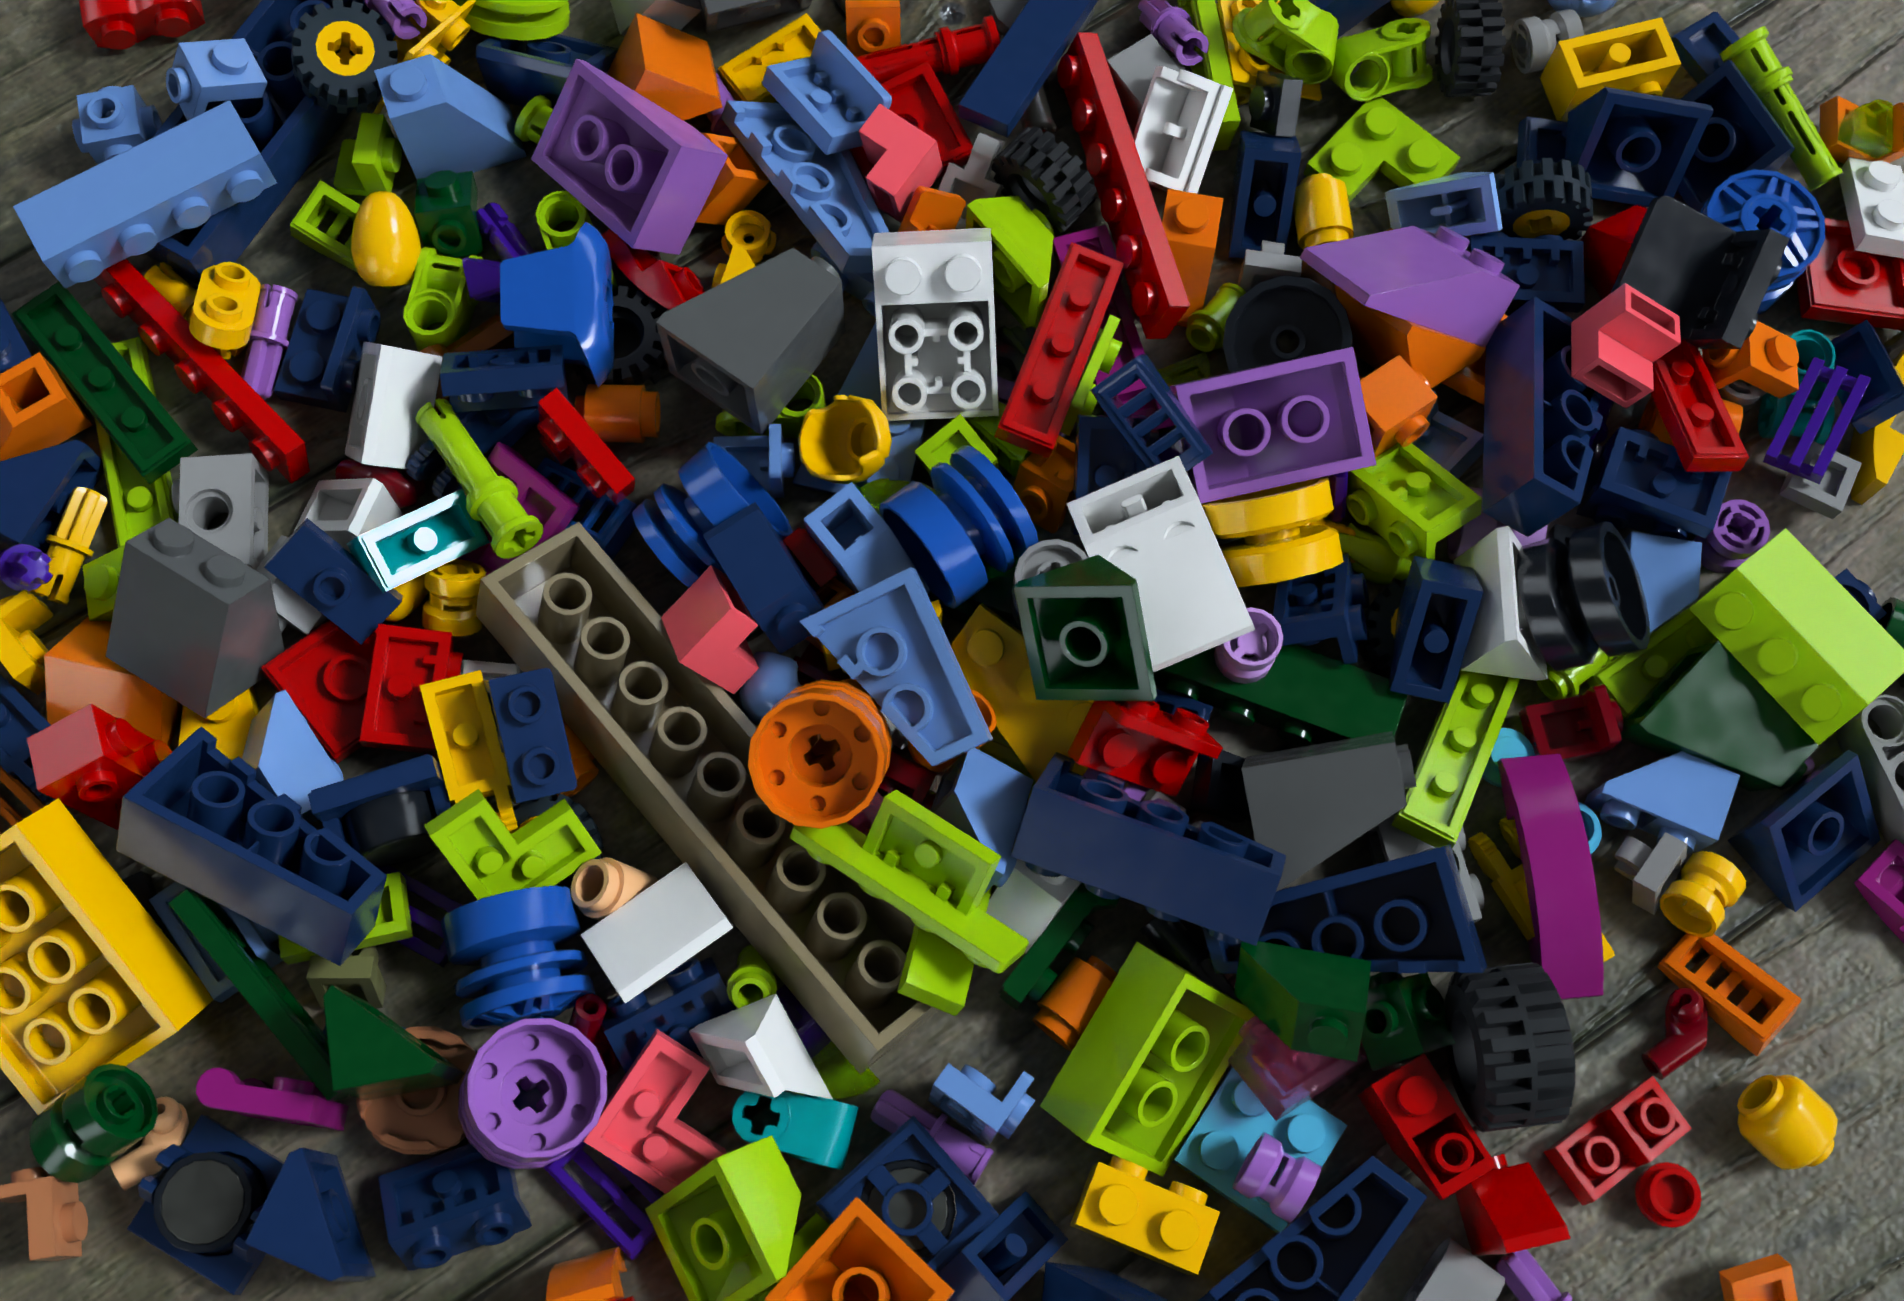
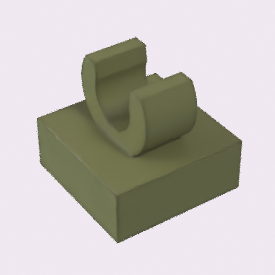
(357, 976)

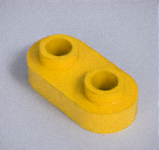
(225, 306)

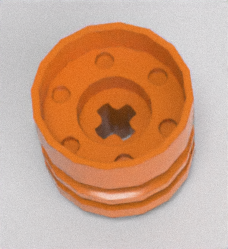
(811, 787)

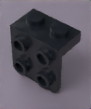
(1702, 272)

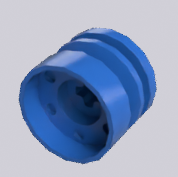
(1772, 202)
(716, 491)
(966, 521)
(515, 946)

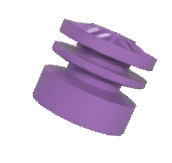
(538, 1056)

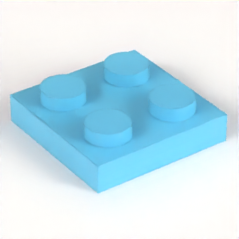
(1233, 1125)

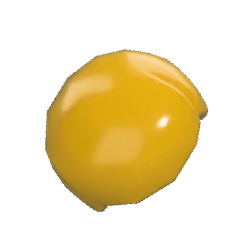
(845, 440)

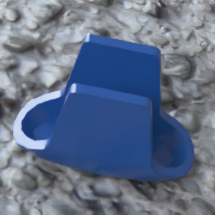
(563, 300)

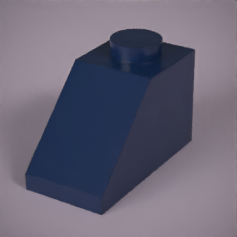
(1263, 191)
(38, 489)
(765, 576)
(1433, 628)
(1004, 1254)

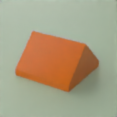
(667, 68)
(1383, 337)
(83, 675)
(860, 1262)

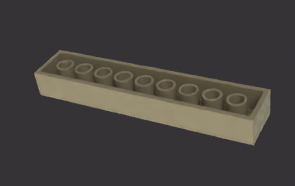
(684, 764)

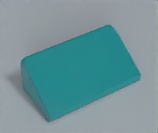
(418, 542)

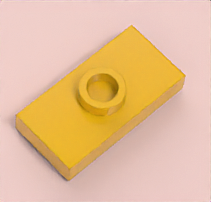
(746, 71)

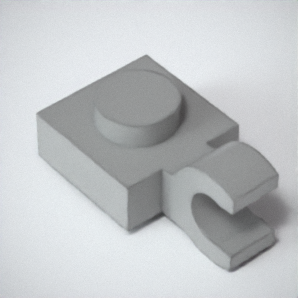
(974, 179)

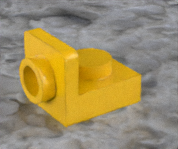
(20, 648)

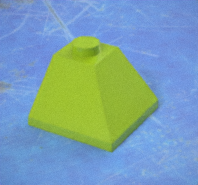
(1019, 253)
(730, 1224)

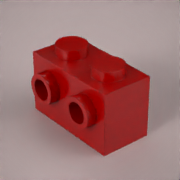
(93, 761)

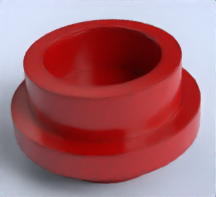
(1668, 1195)

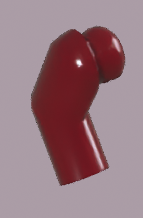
(399, 484)
(588, 1019)
(1684, 1033)

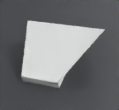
(349, 508)
(758, 1051)

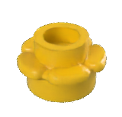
(752, 224)

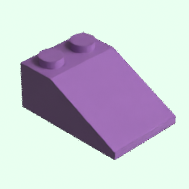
(628, 160)
(1420, 279)
(1278, 424)

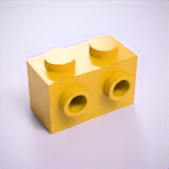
(1623, 58)
(1146, 1218)

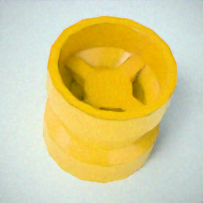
(453, 598)
(1700, 897)

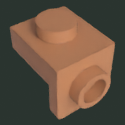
(54, 1213)

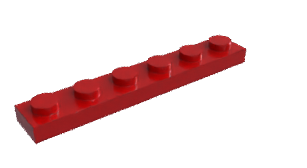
(1122, 187)
(204, 370)

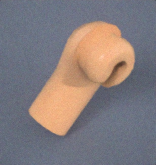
(168, 1130)

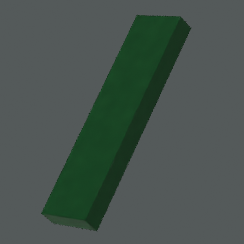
(104, 382)
(259, 987)

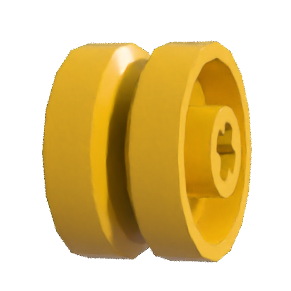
(1273, 542)

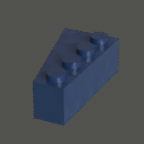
(1535, 420)
(249, 850)
(1147, 854)
(1392, 913)
(1330, 1246)

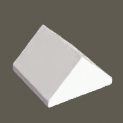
(385, 403)
(1500, 635)
(656, 932)

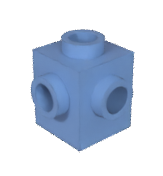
(113, 122)

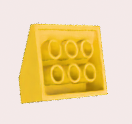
(79, 962)

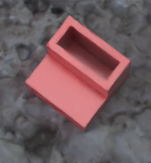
(902, 160)
(1619, 342)
(711, 631)

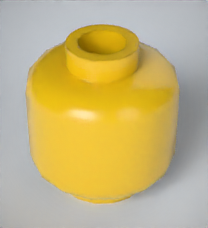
(1787, 1121)

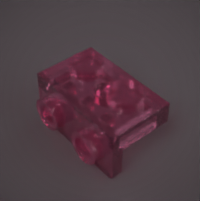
(1285, 1076)

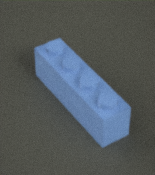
(145, 195)

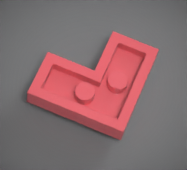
(641, 1116)

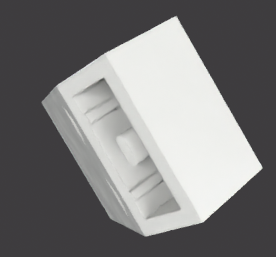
(935, 323)
(1163, 539)

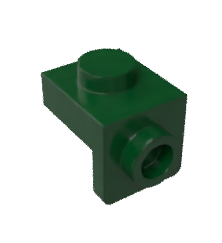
(447, 213)

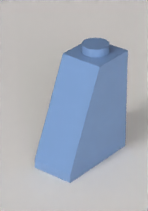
(446, 118)

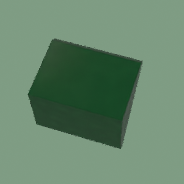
(1085, 633)
(376, 1055)

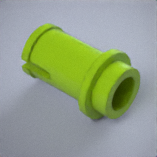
(1207, 326)
(1566, 683)
(751, 979)

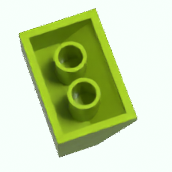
(1802, 636)
(1147, 1061)

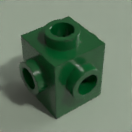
(1403, 1019)

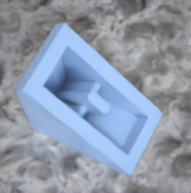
(1458, 201)

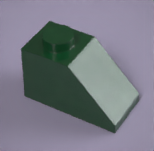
(1306, 997)

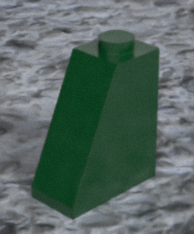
(1721, 716)

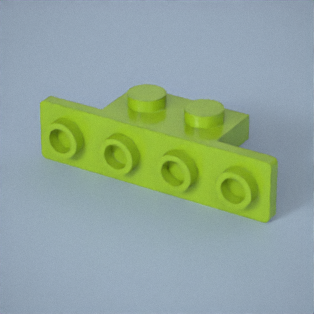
(923, 871)

